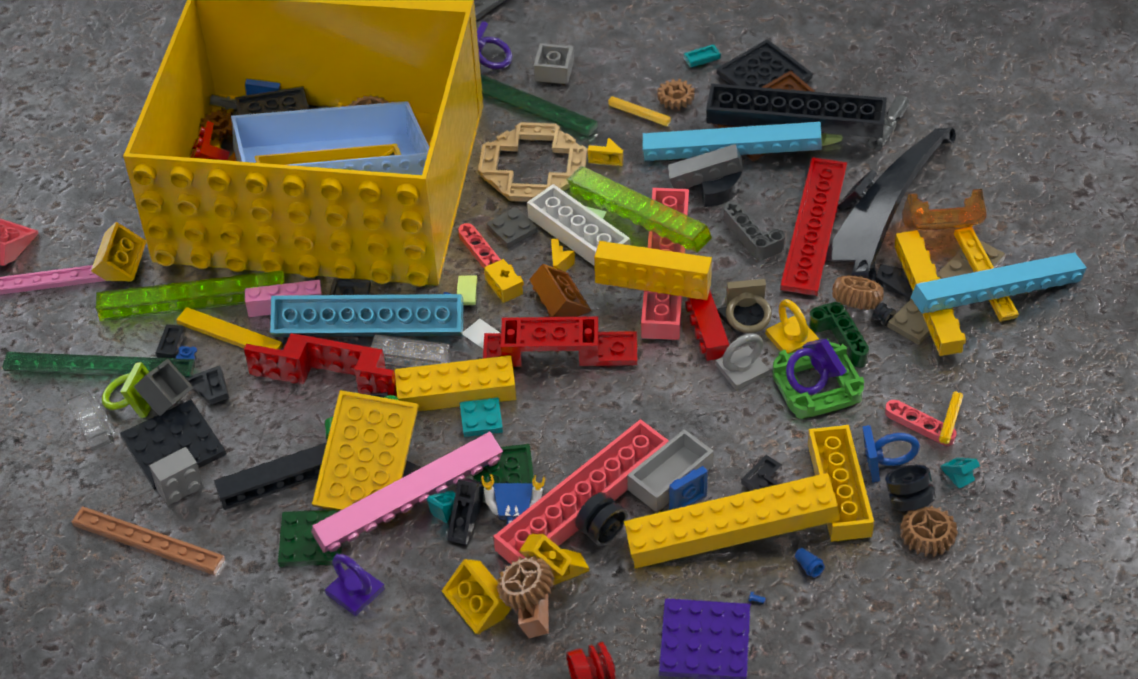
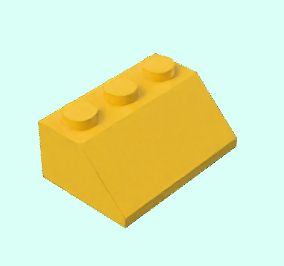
(118, 254)
(476, 596)

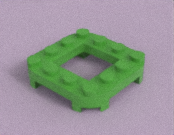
(809, 406)

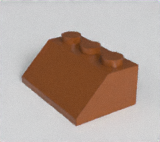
(558, 292)

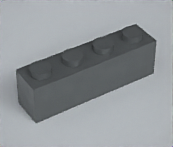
(705, 167)

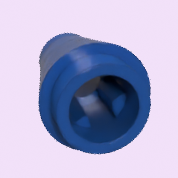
(810, 563)

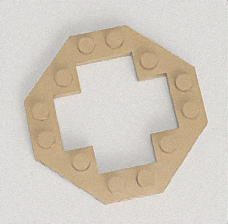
(509, 141)

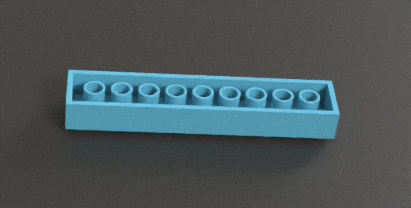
(367, 315)

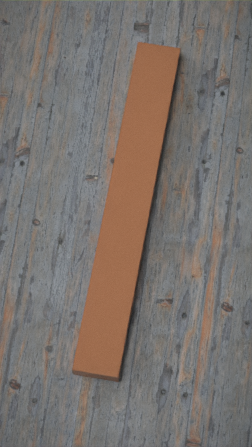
(148, 540)

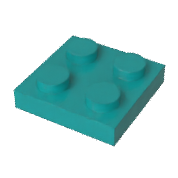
(481, 417)

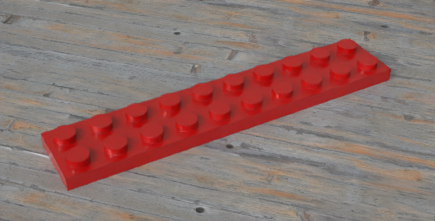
(814, 227)

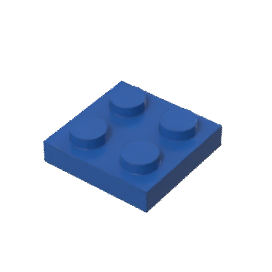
(688, 489)

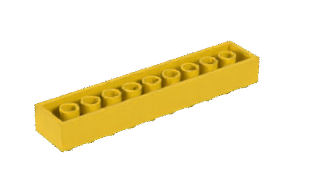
(731, 520)

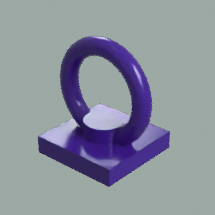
(484, 40)
(823, 360)
(354, 586)

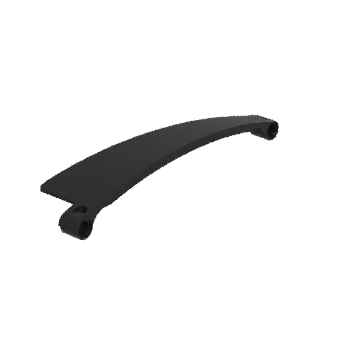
(868, 222)

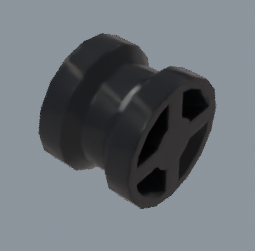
(883, 313)

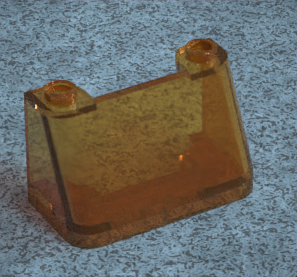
(919, 217)

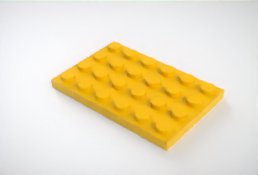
(363, 448)

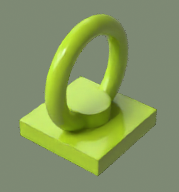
(128, 391)

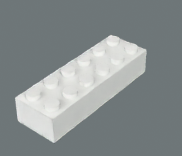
(572, 222)

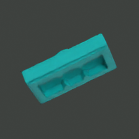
(702, 55)

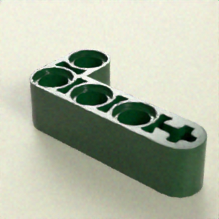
(836, 318)

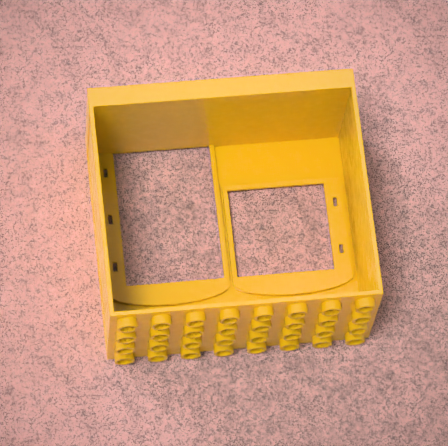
(301, 215)

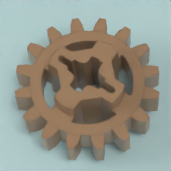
(676, 94)

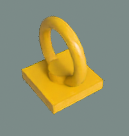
(792, 331)

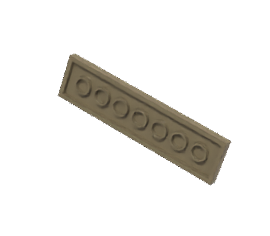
(910, 321)

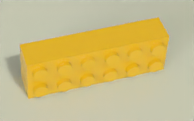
(653, 270)
(455, 382)
(835, 454)

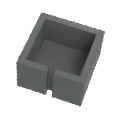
(163, 387)

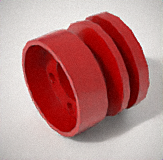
(594, 666)

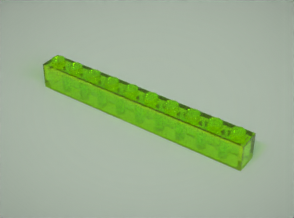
(639, 209)
(178, 296)

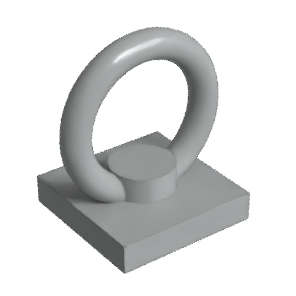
(743, 365)

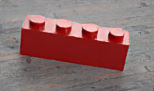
(707, 327)

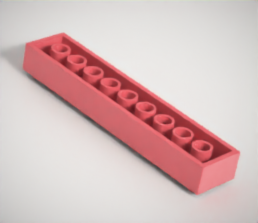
(663, 311)
(557, 510)

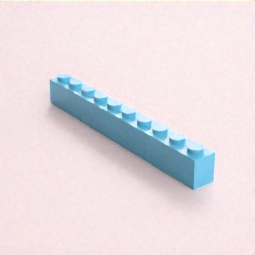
(748, 140)
(998, 282)

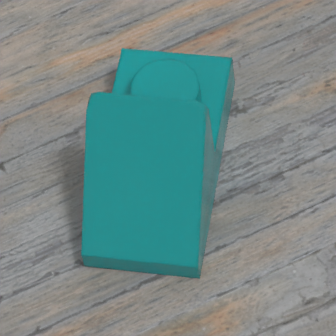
(960, 470)
(442, 505)

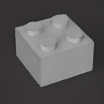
(553, 63)
(176, 476)

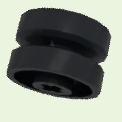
(910, 487)
(601, 519)

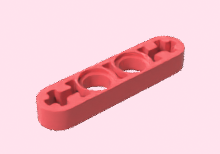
(476, 250)
(918, 424)

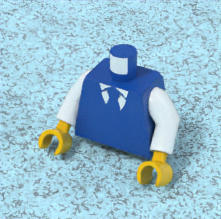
(511, 499)

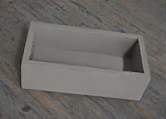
(671, 462)

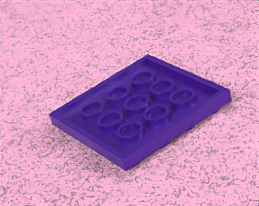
(704, 639)

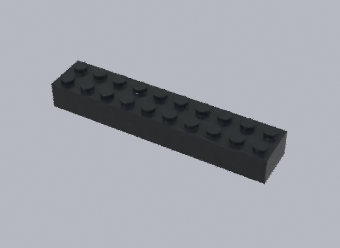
(769, 106)

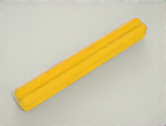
(639, 111)
(951, 417)

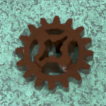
(222, 124)

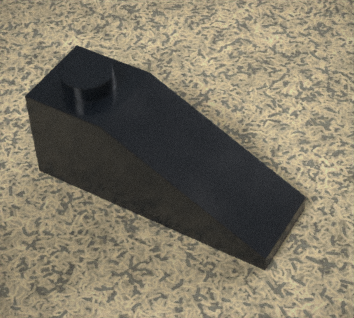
(465, 509)

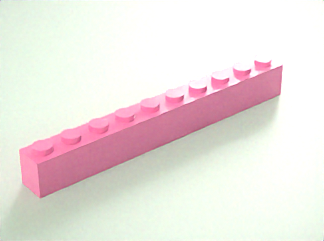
(406, 492)

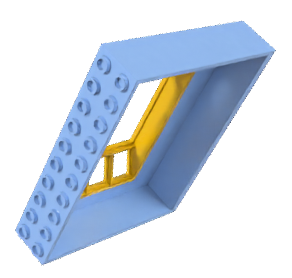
(334, 138)

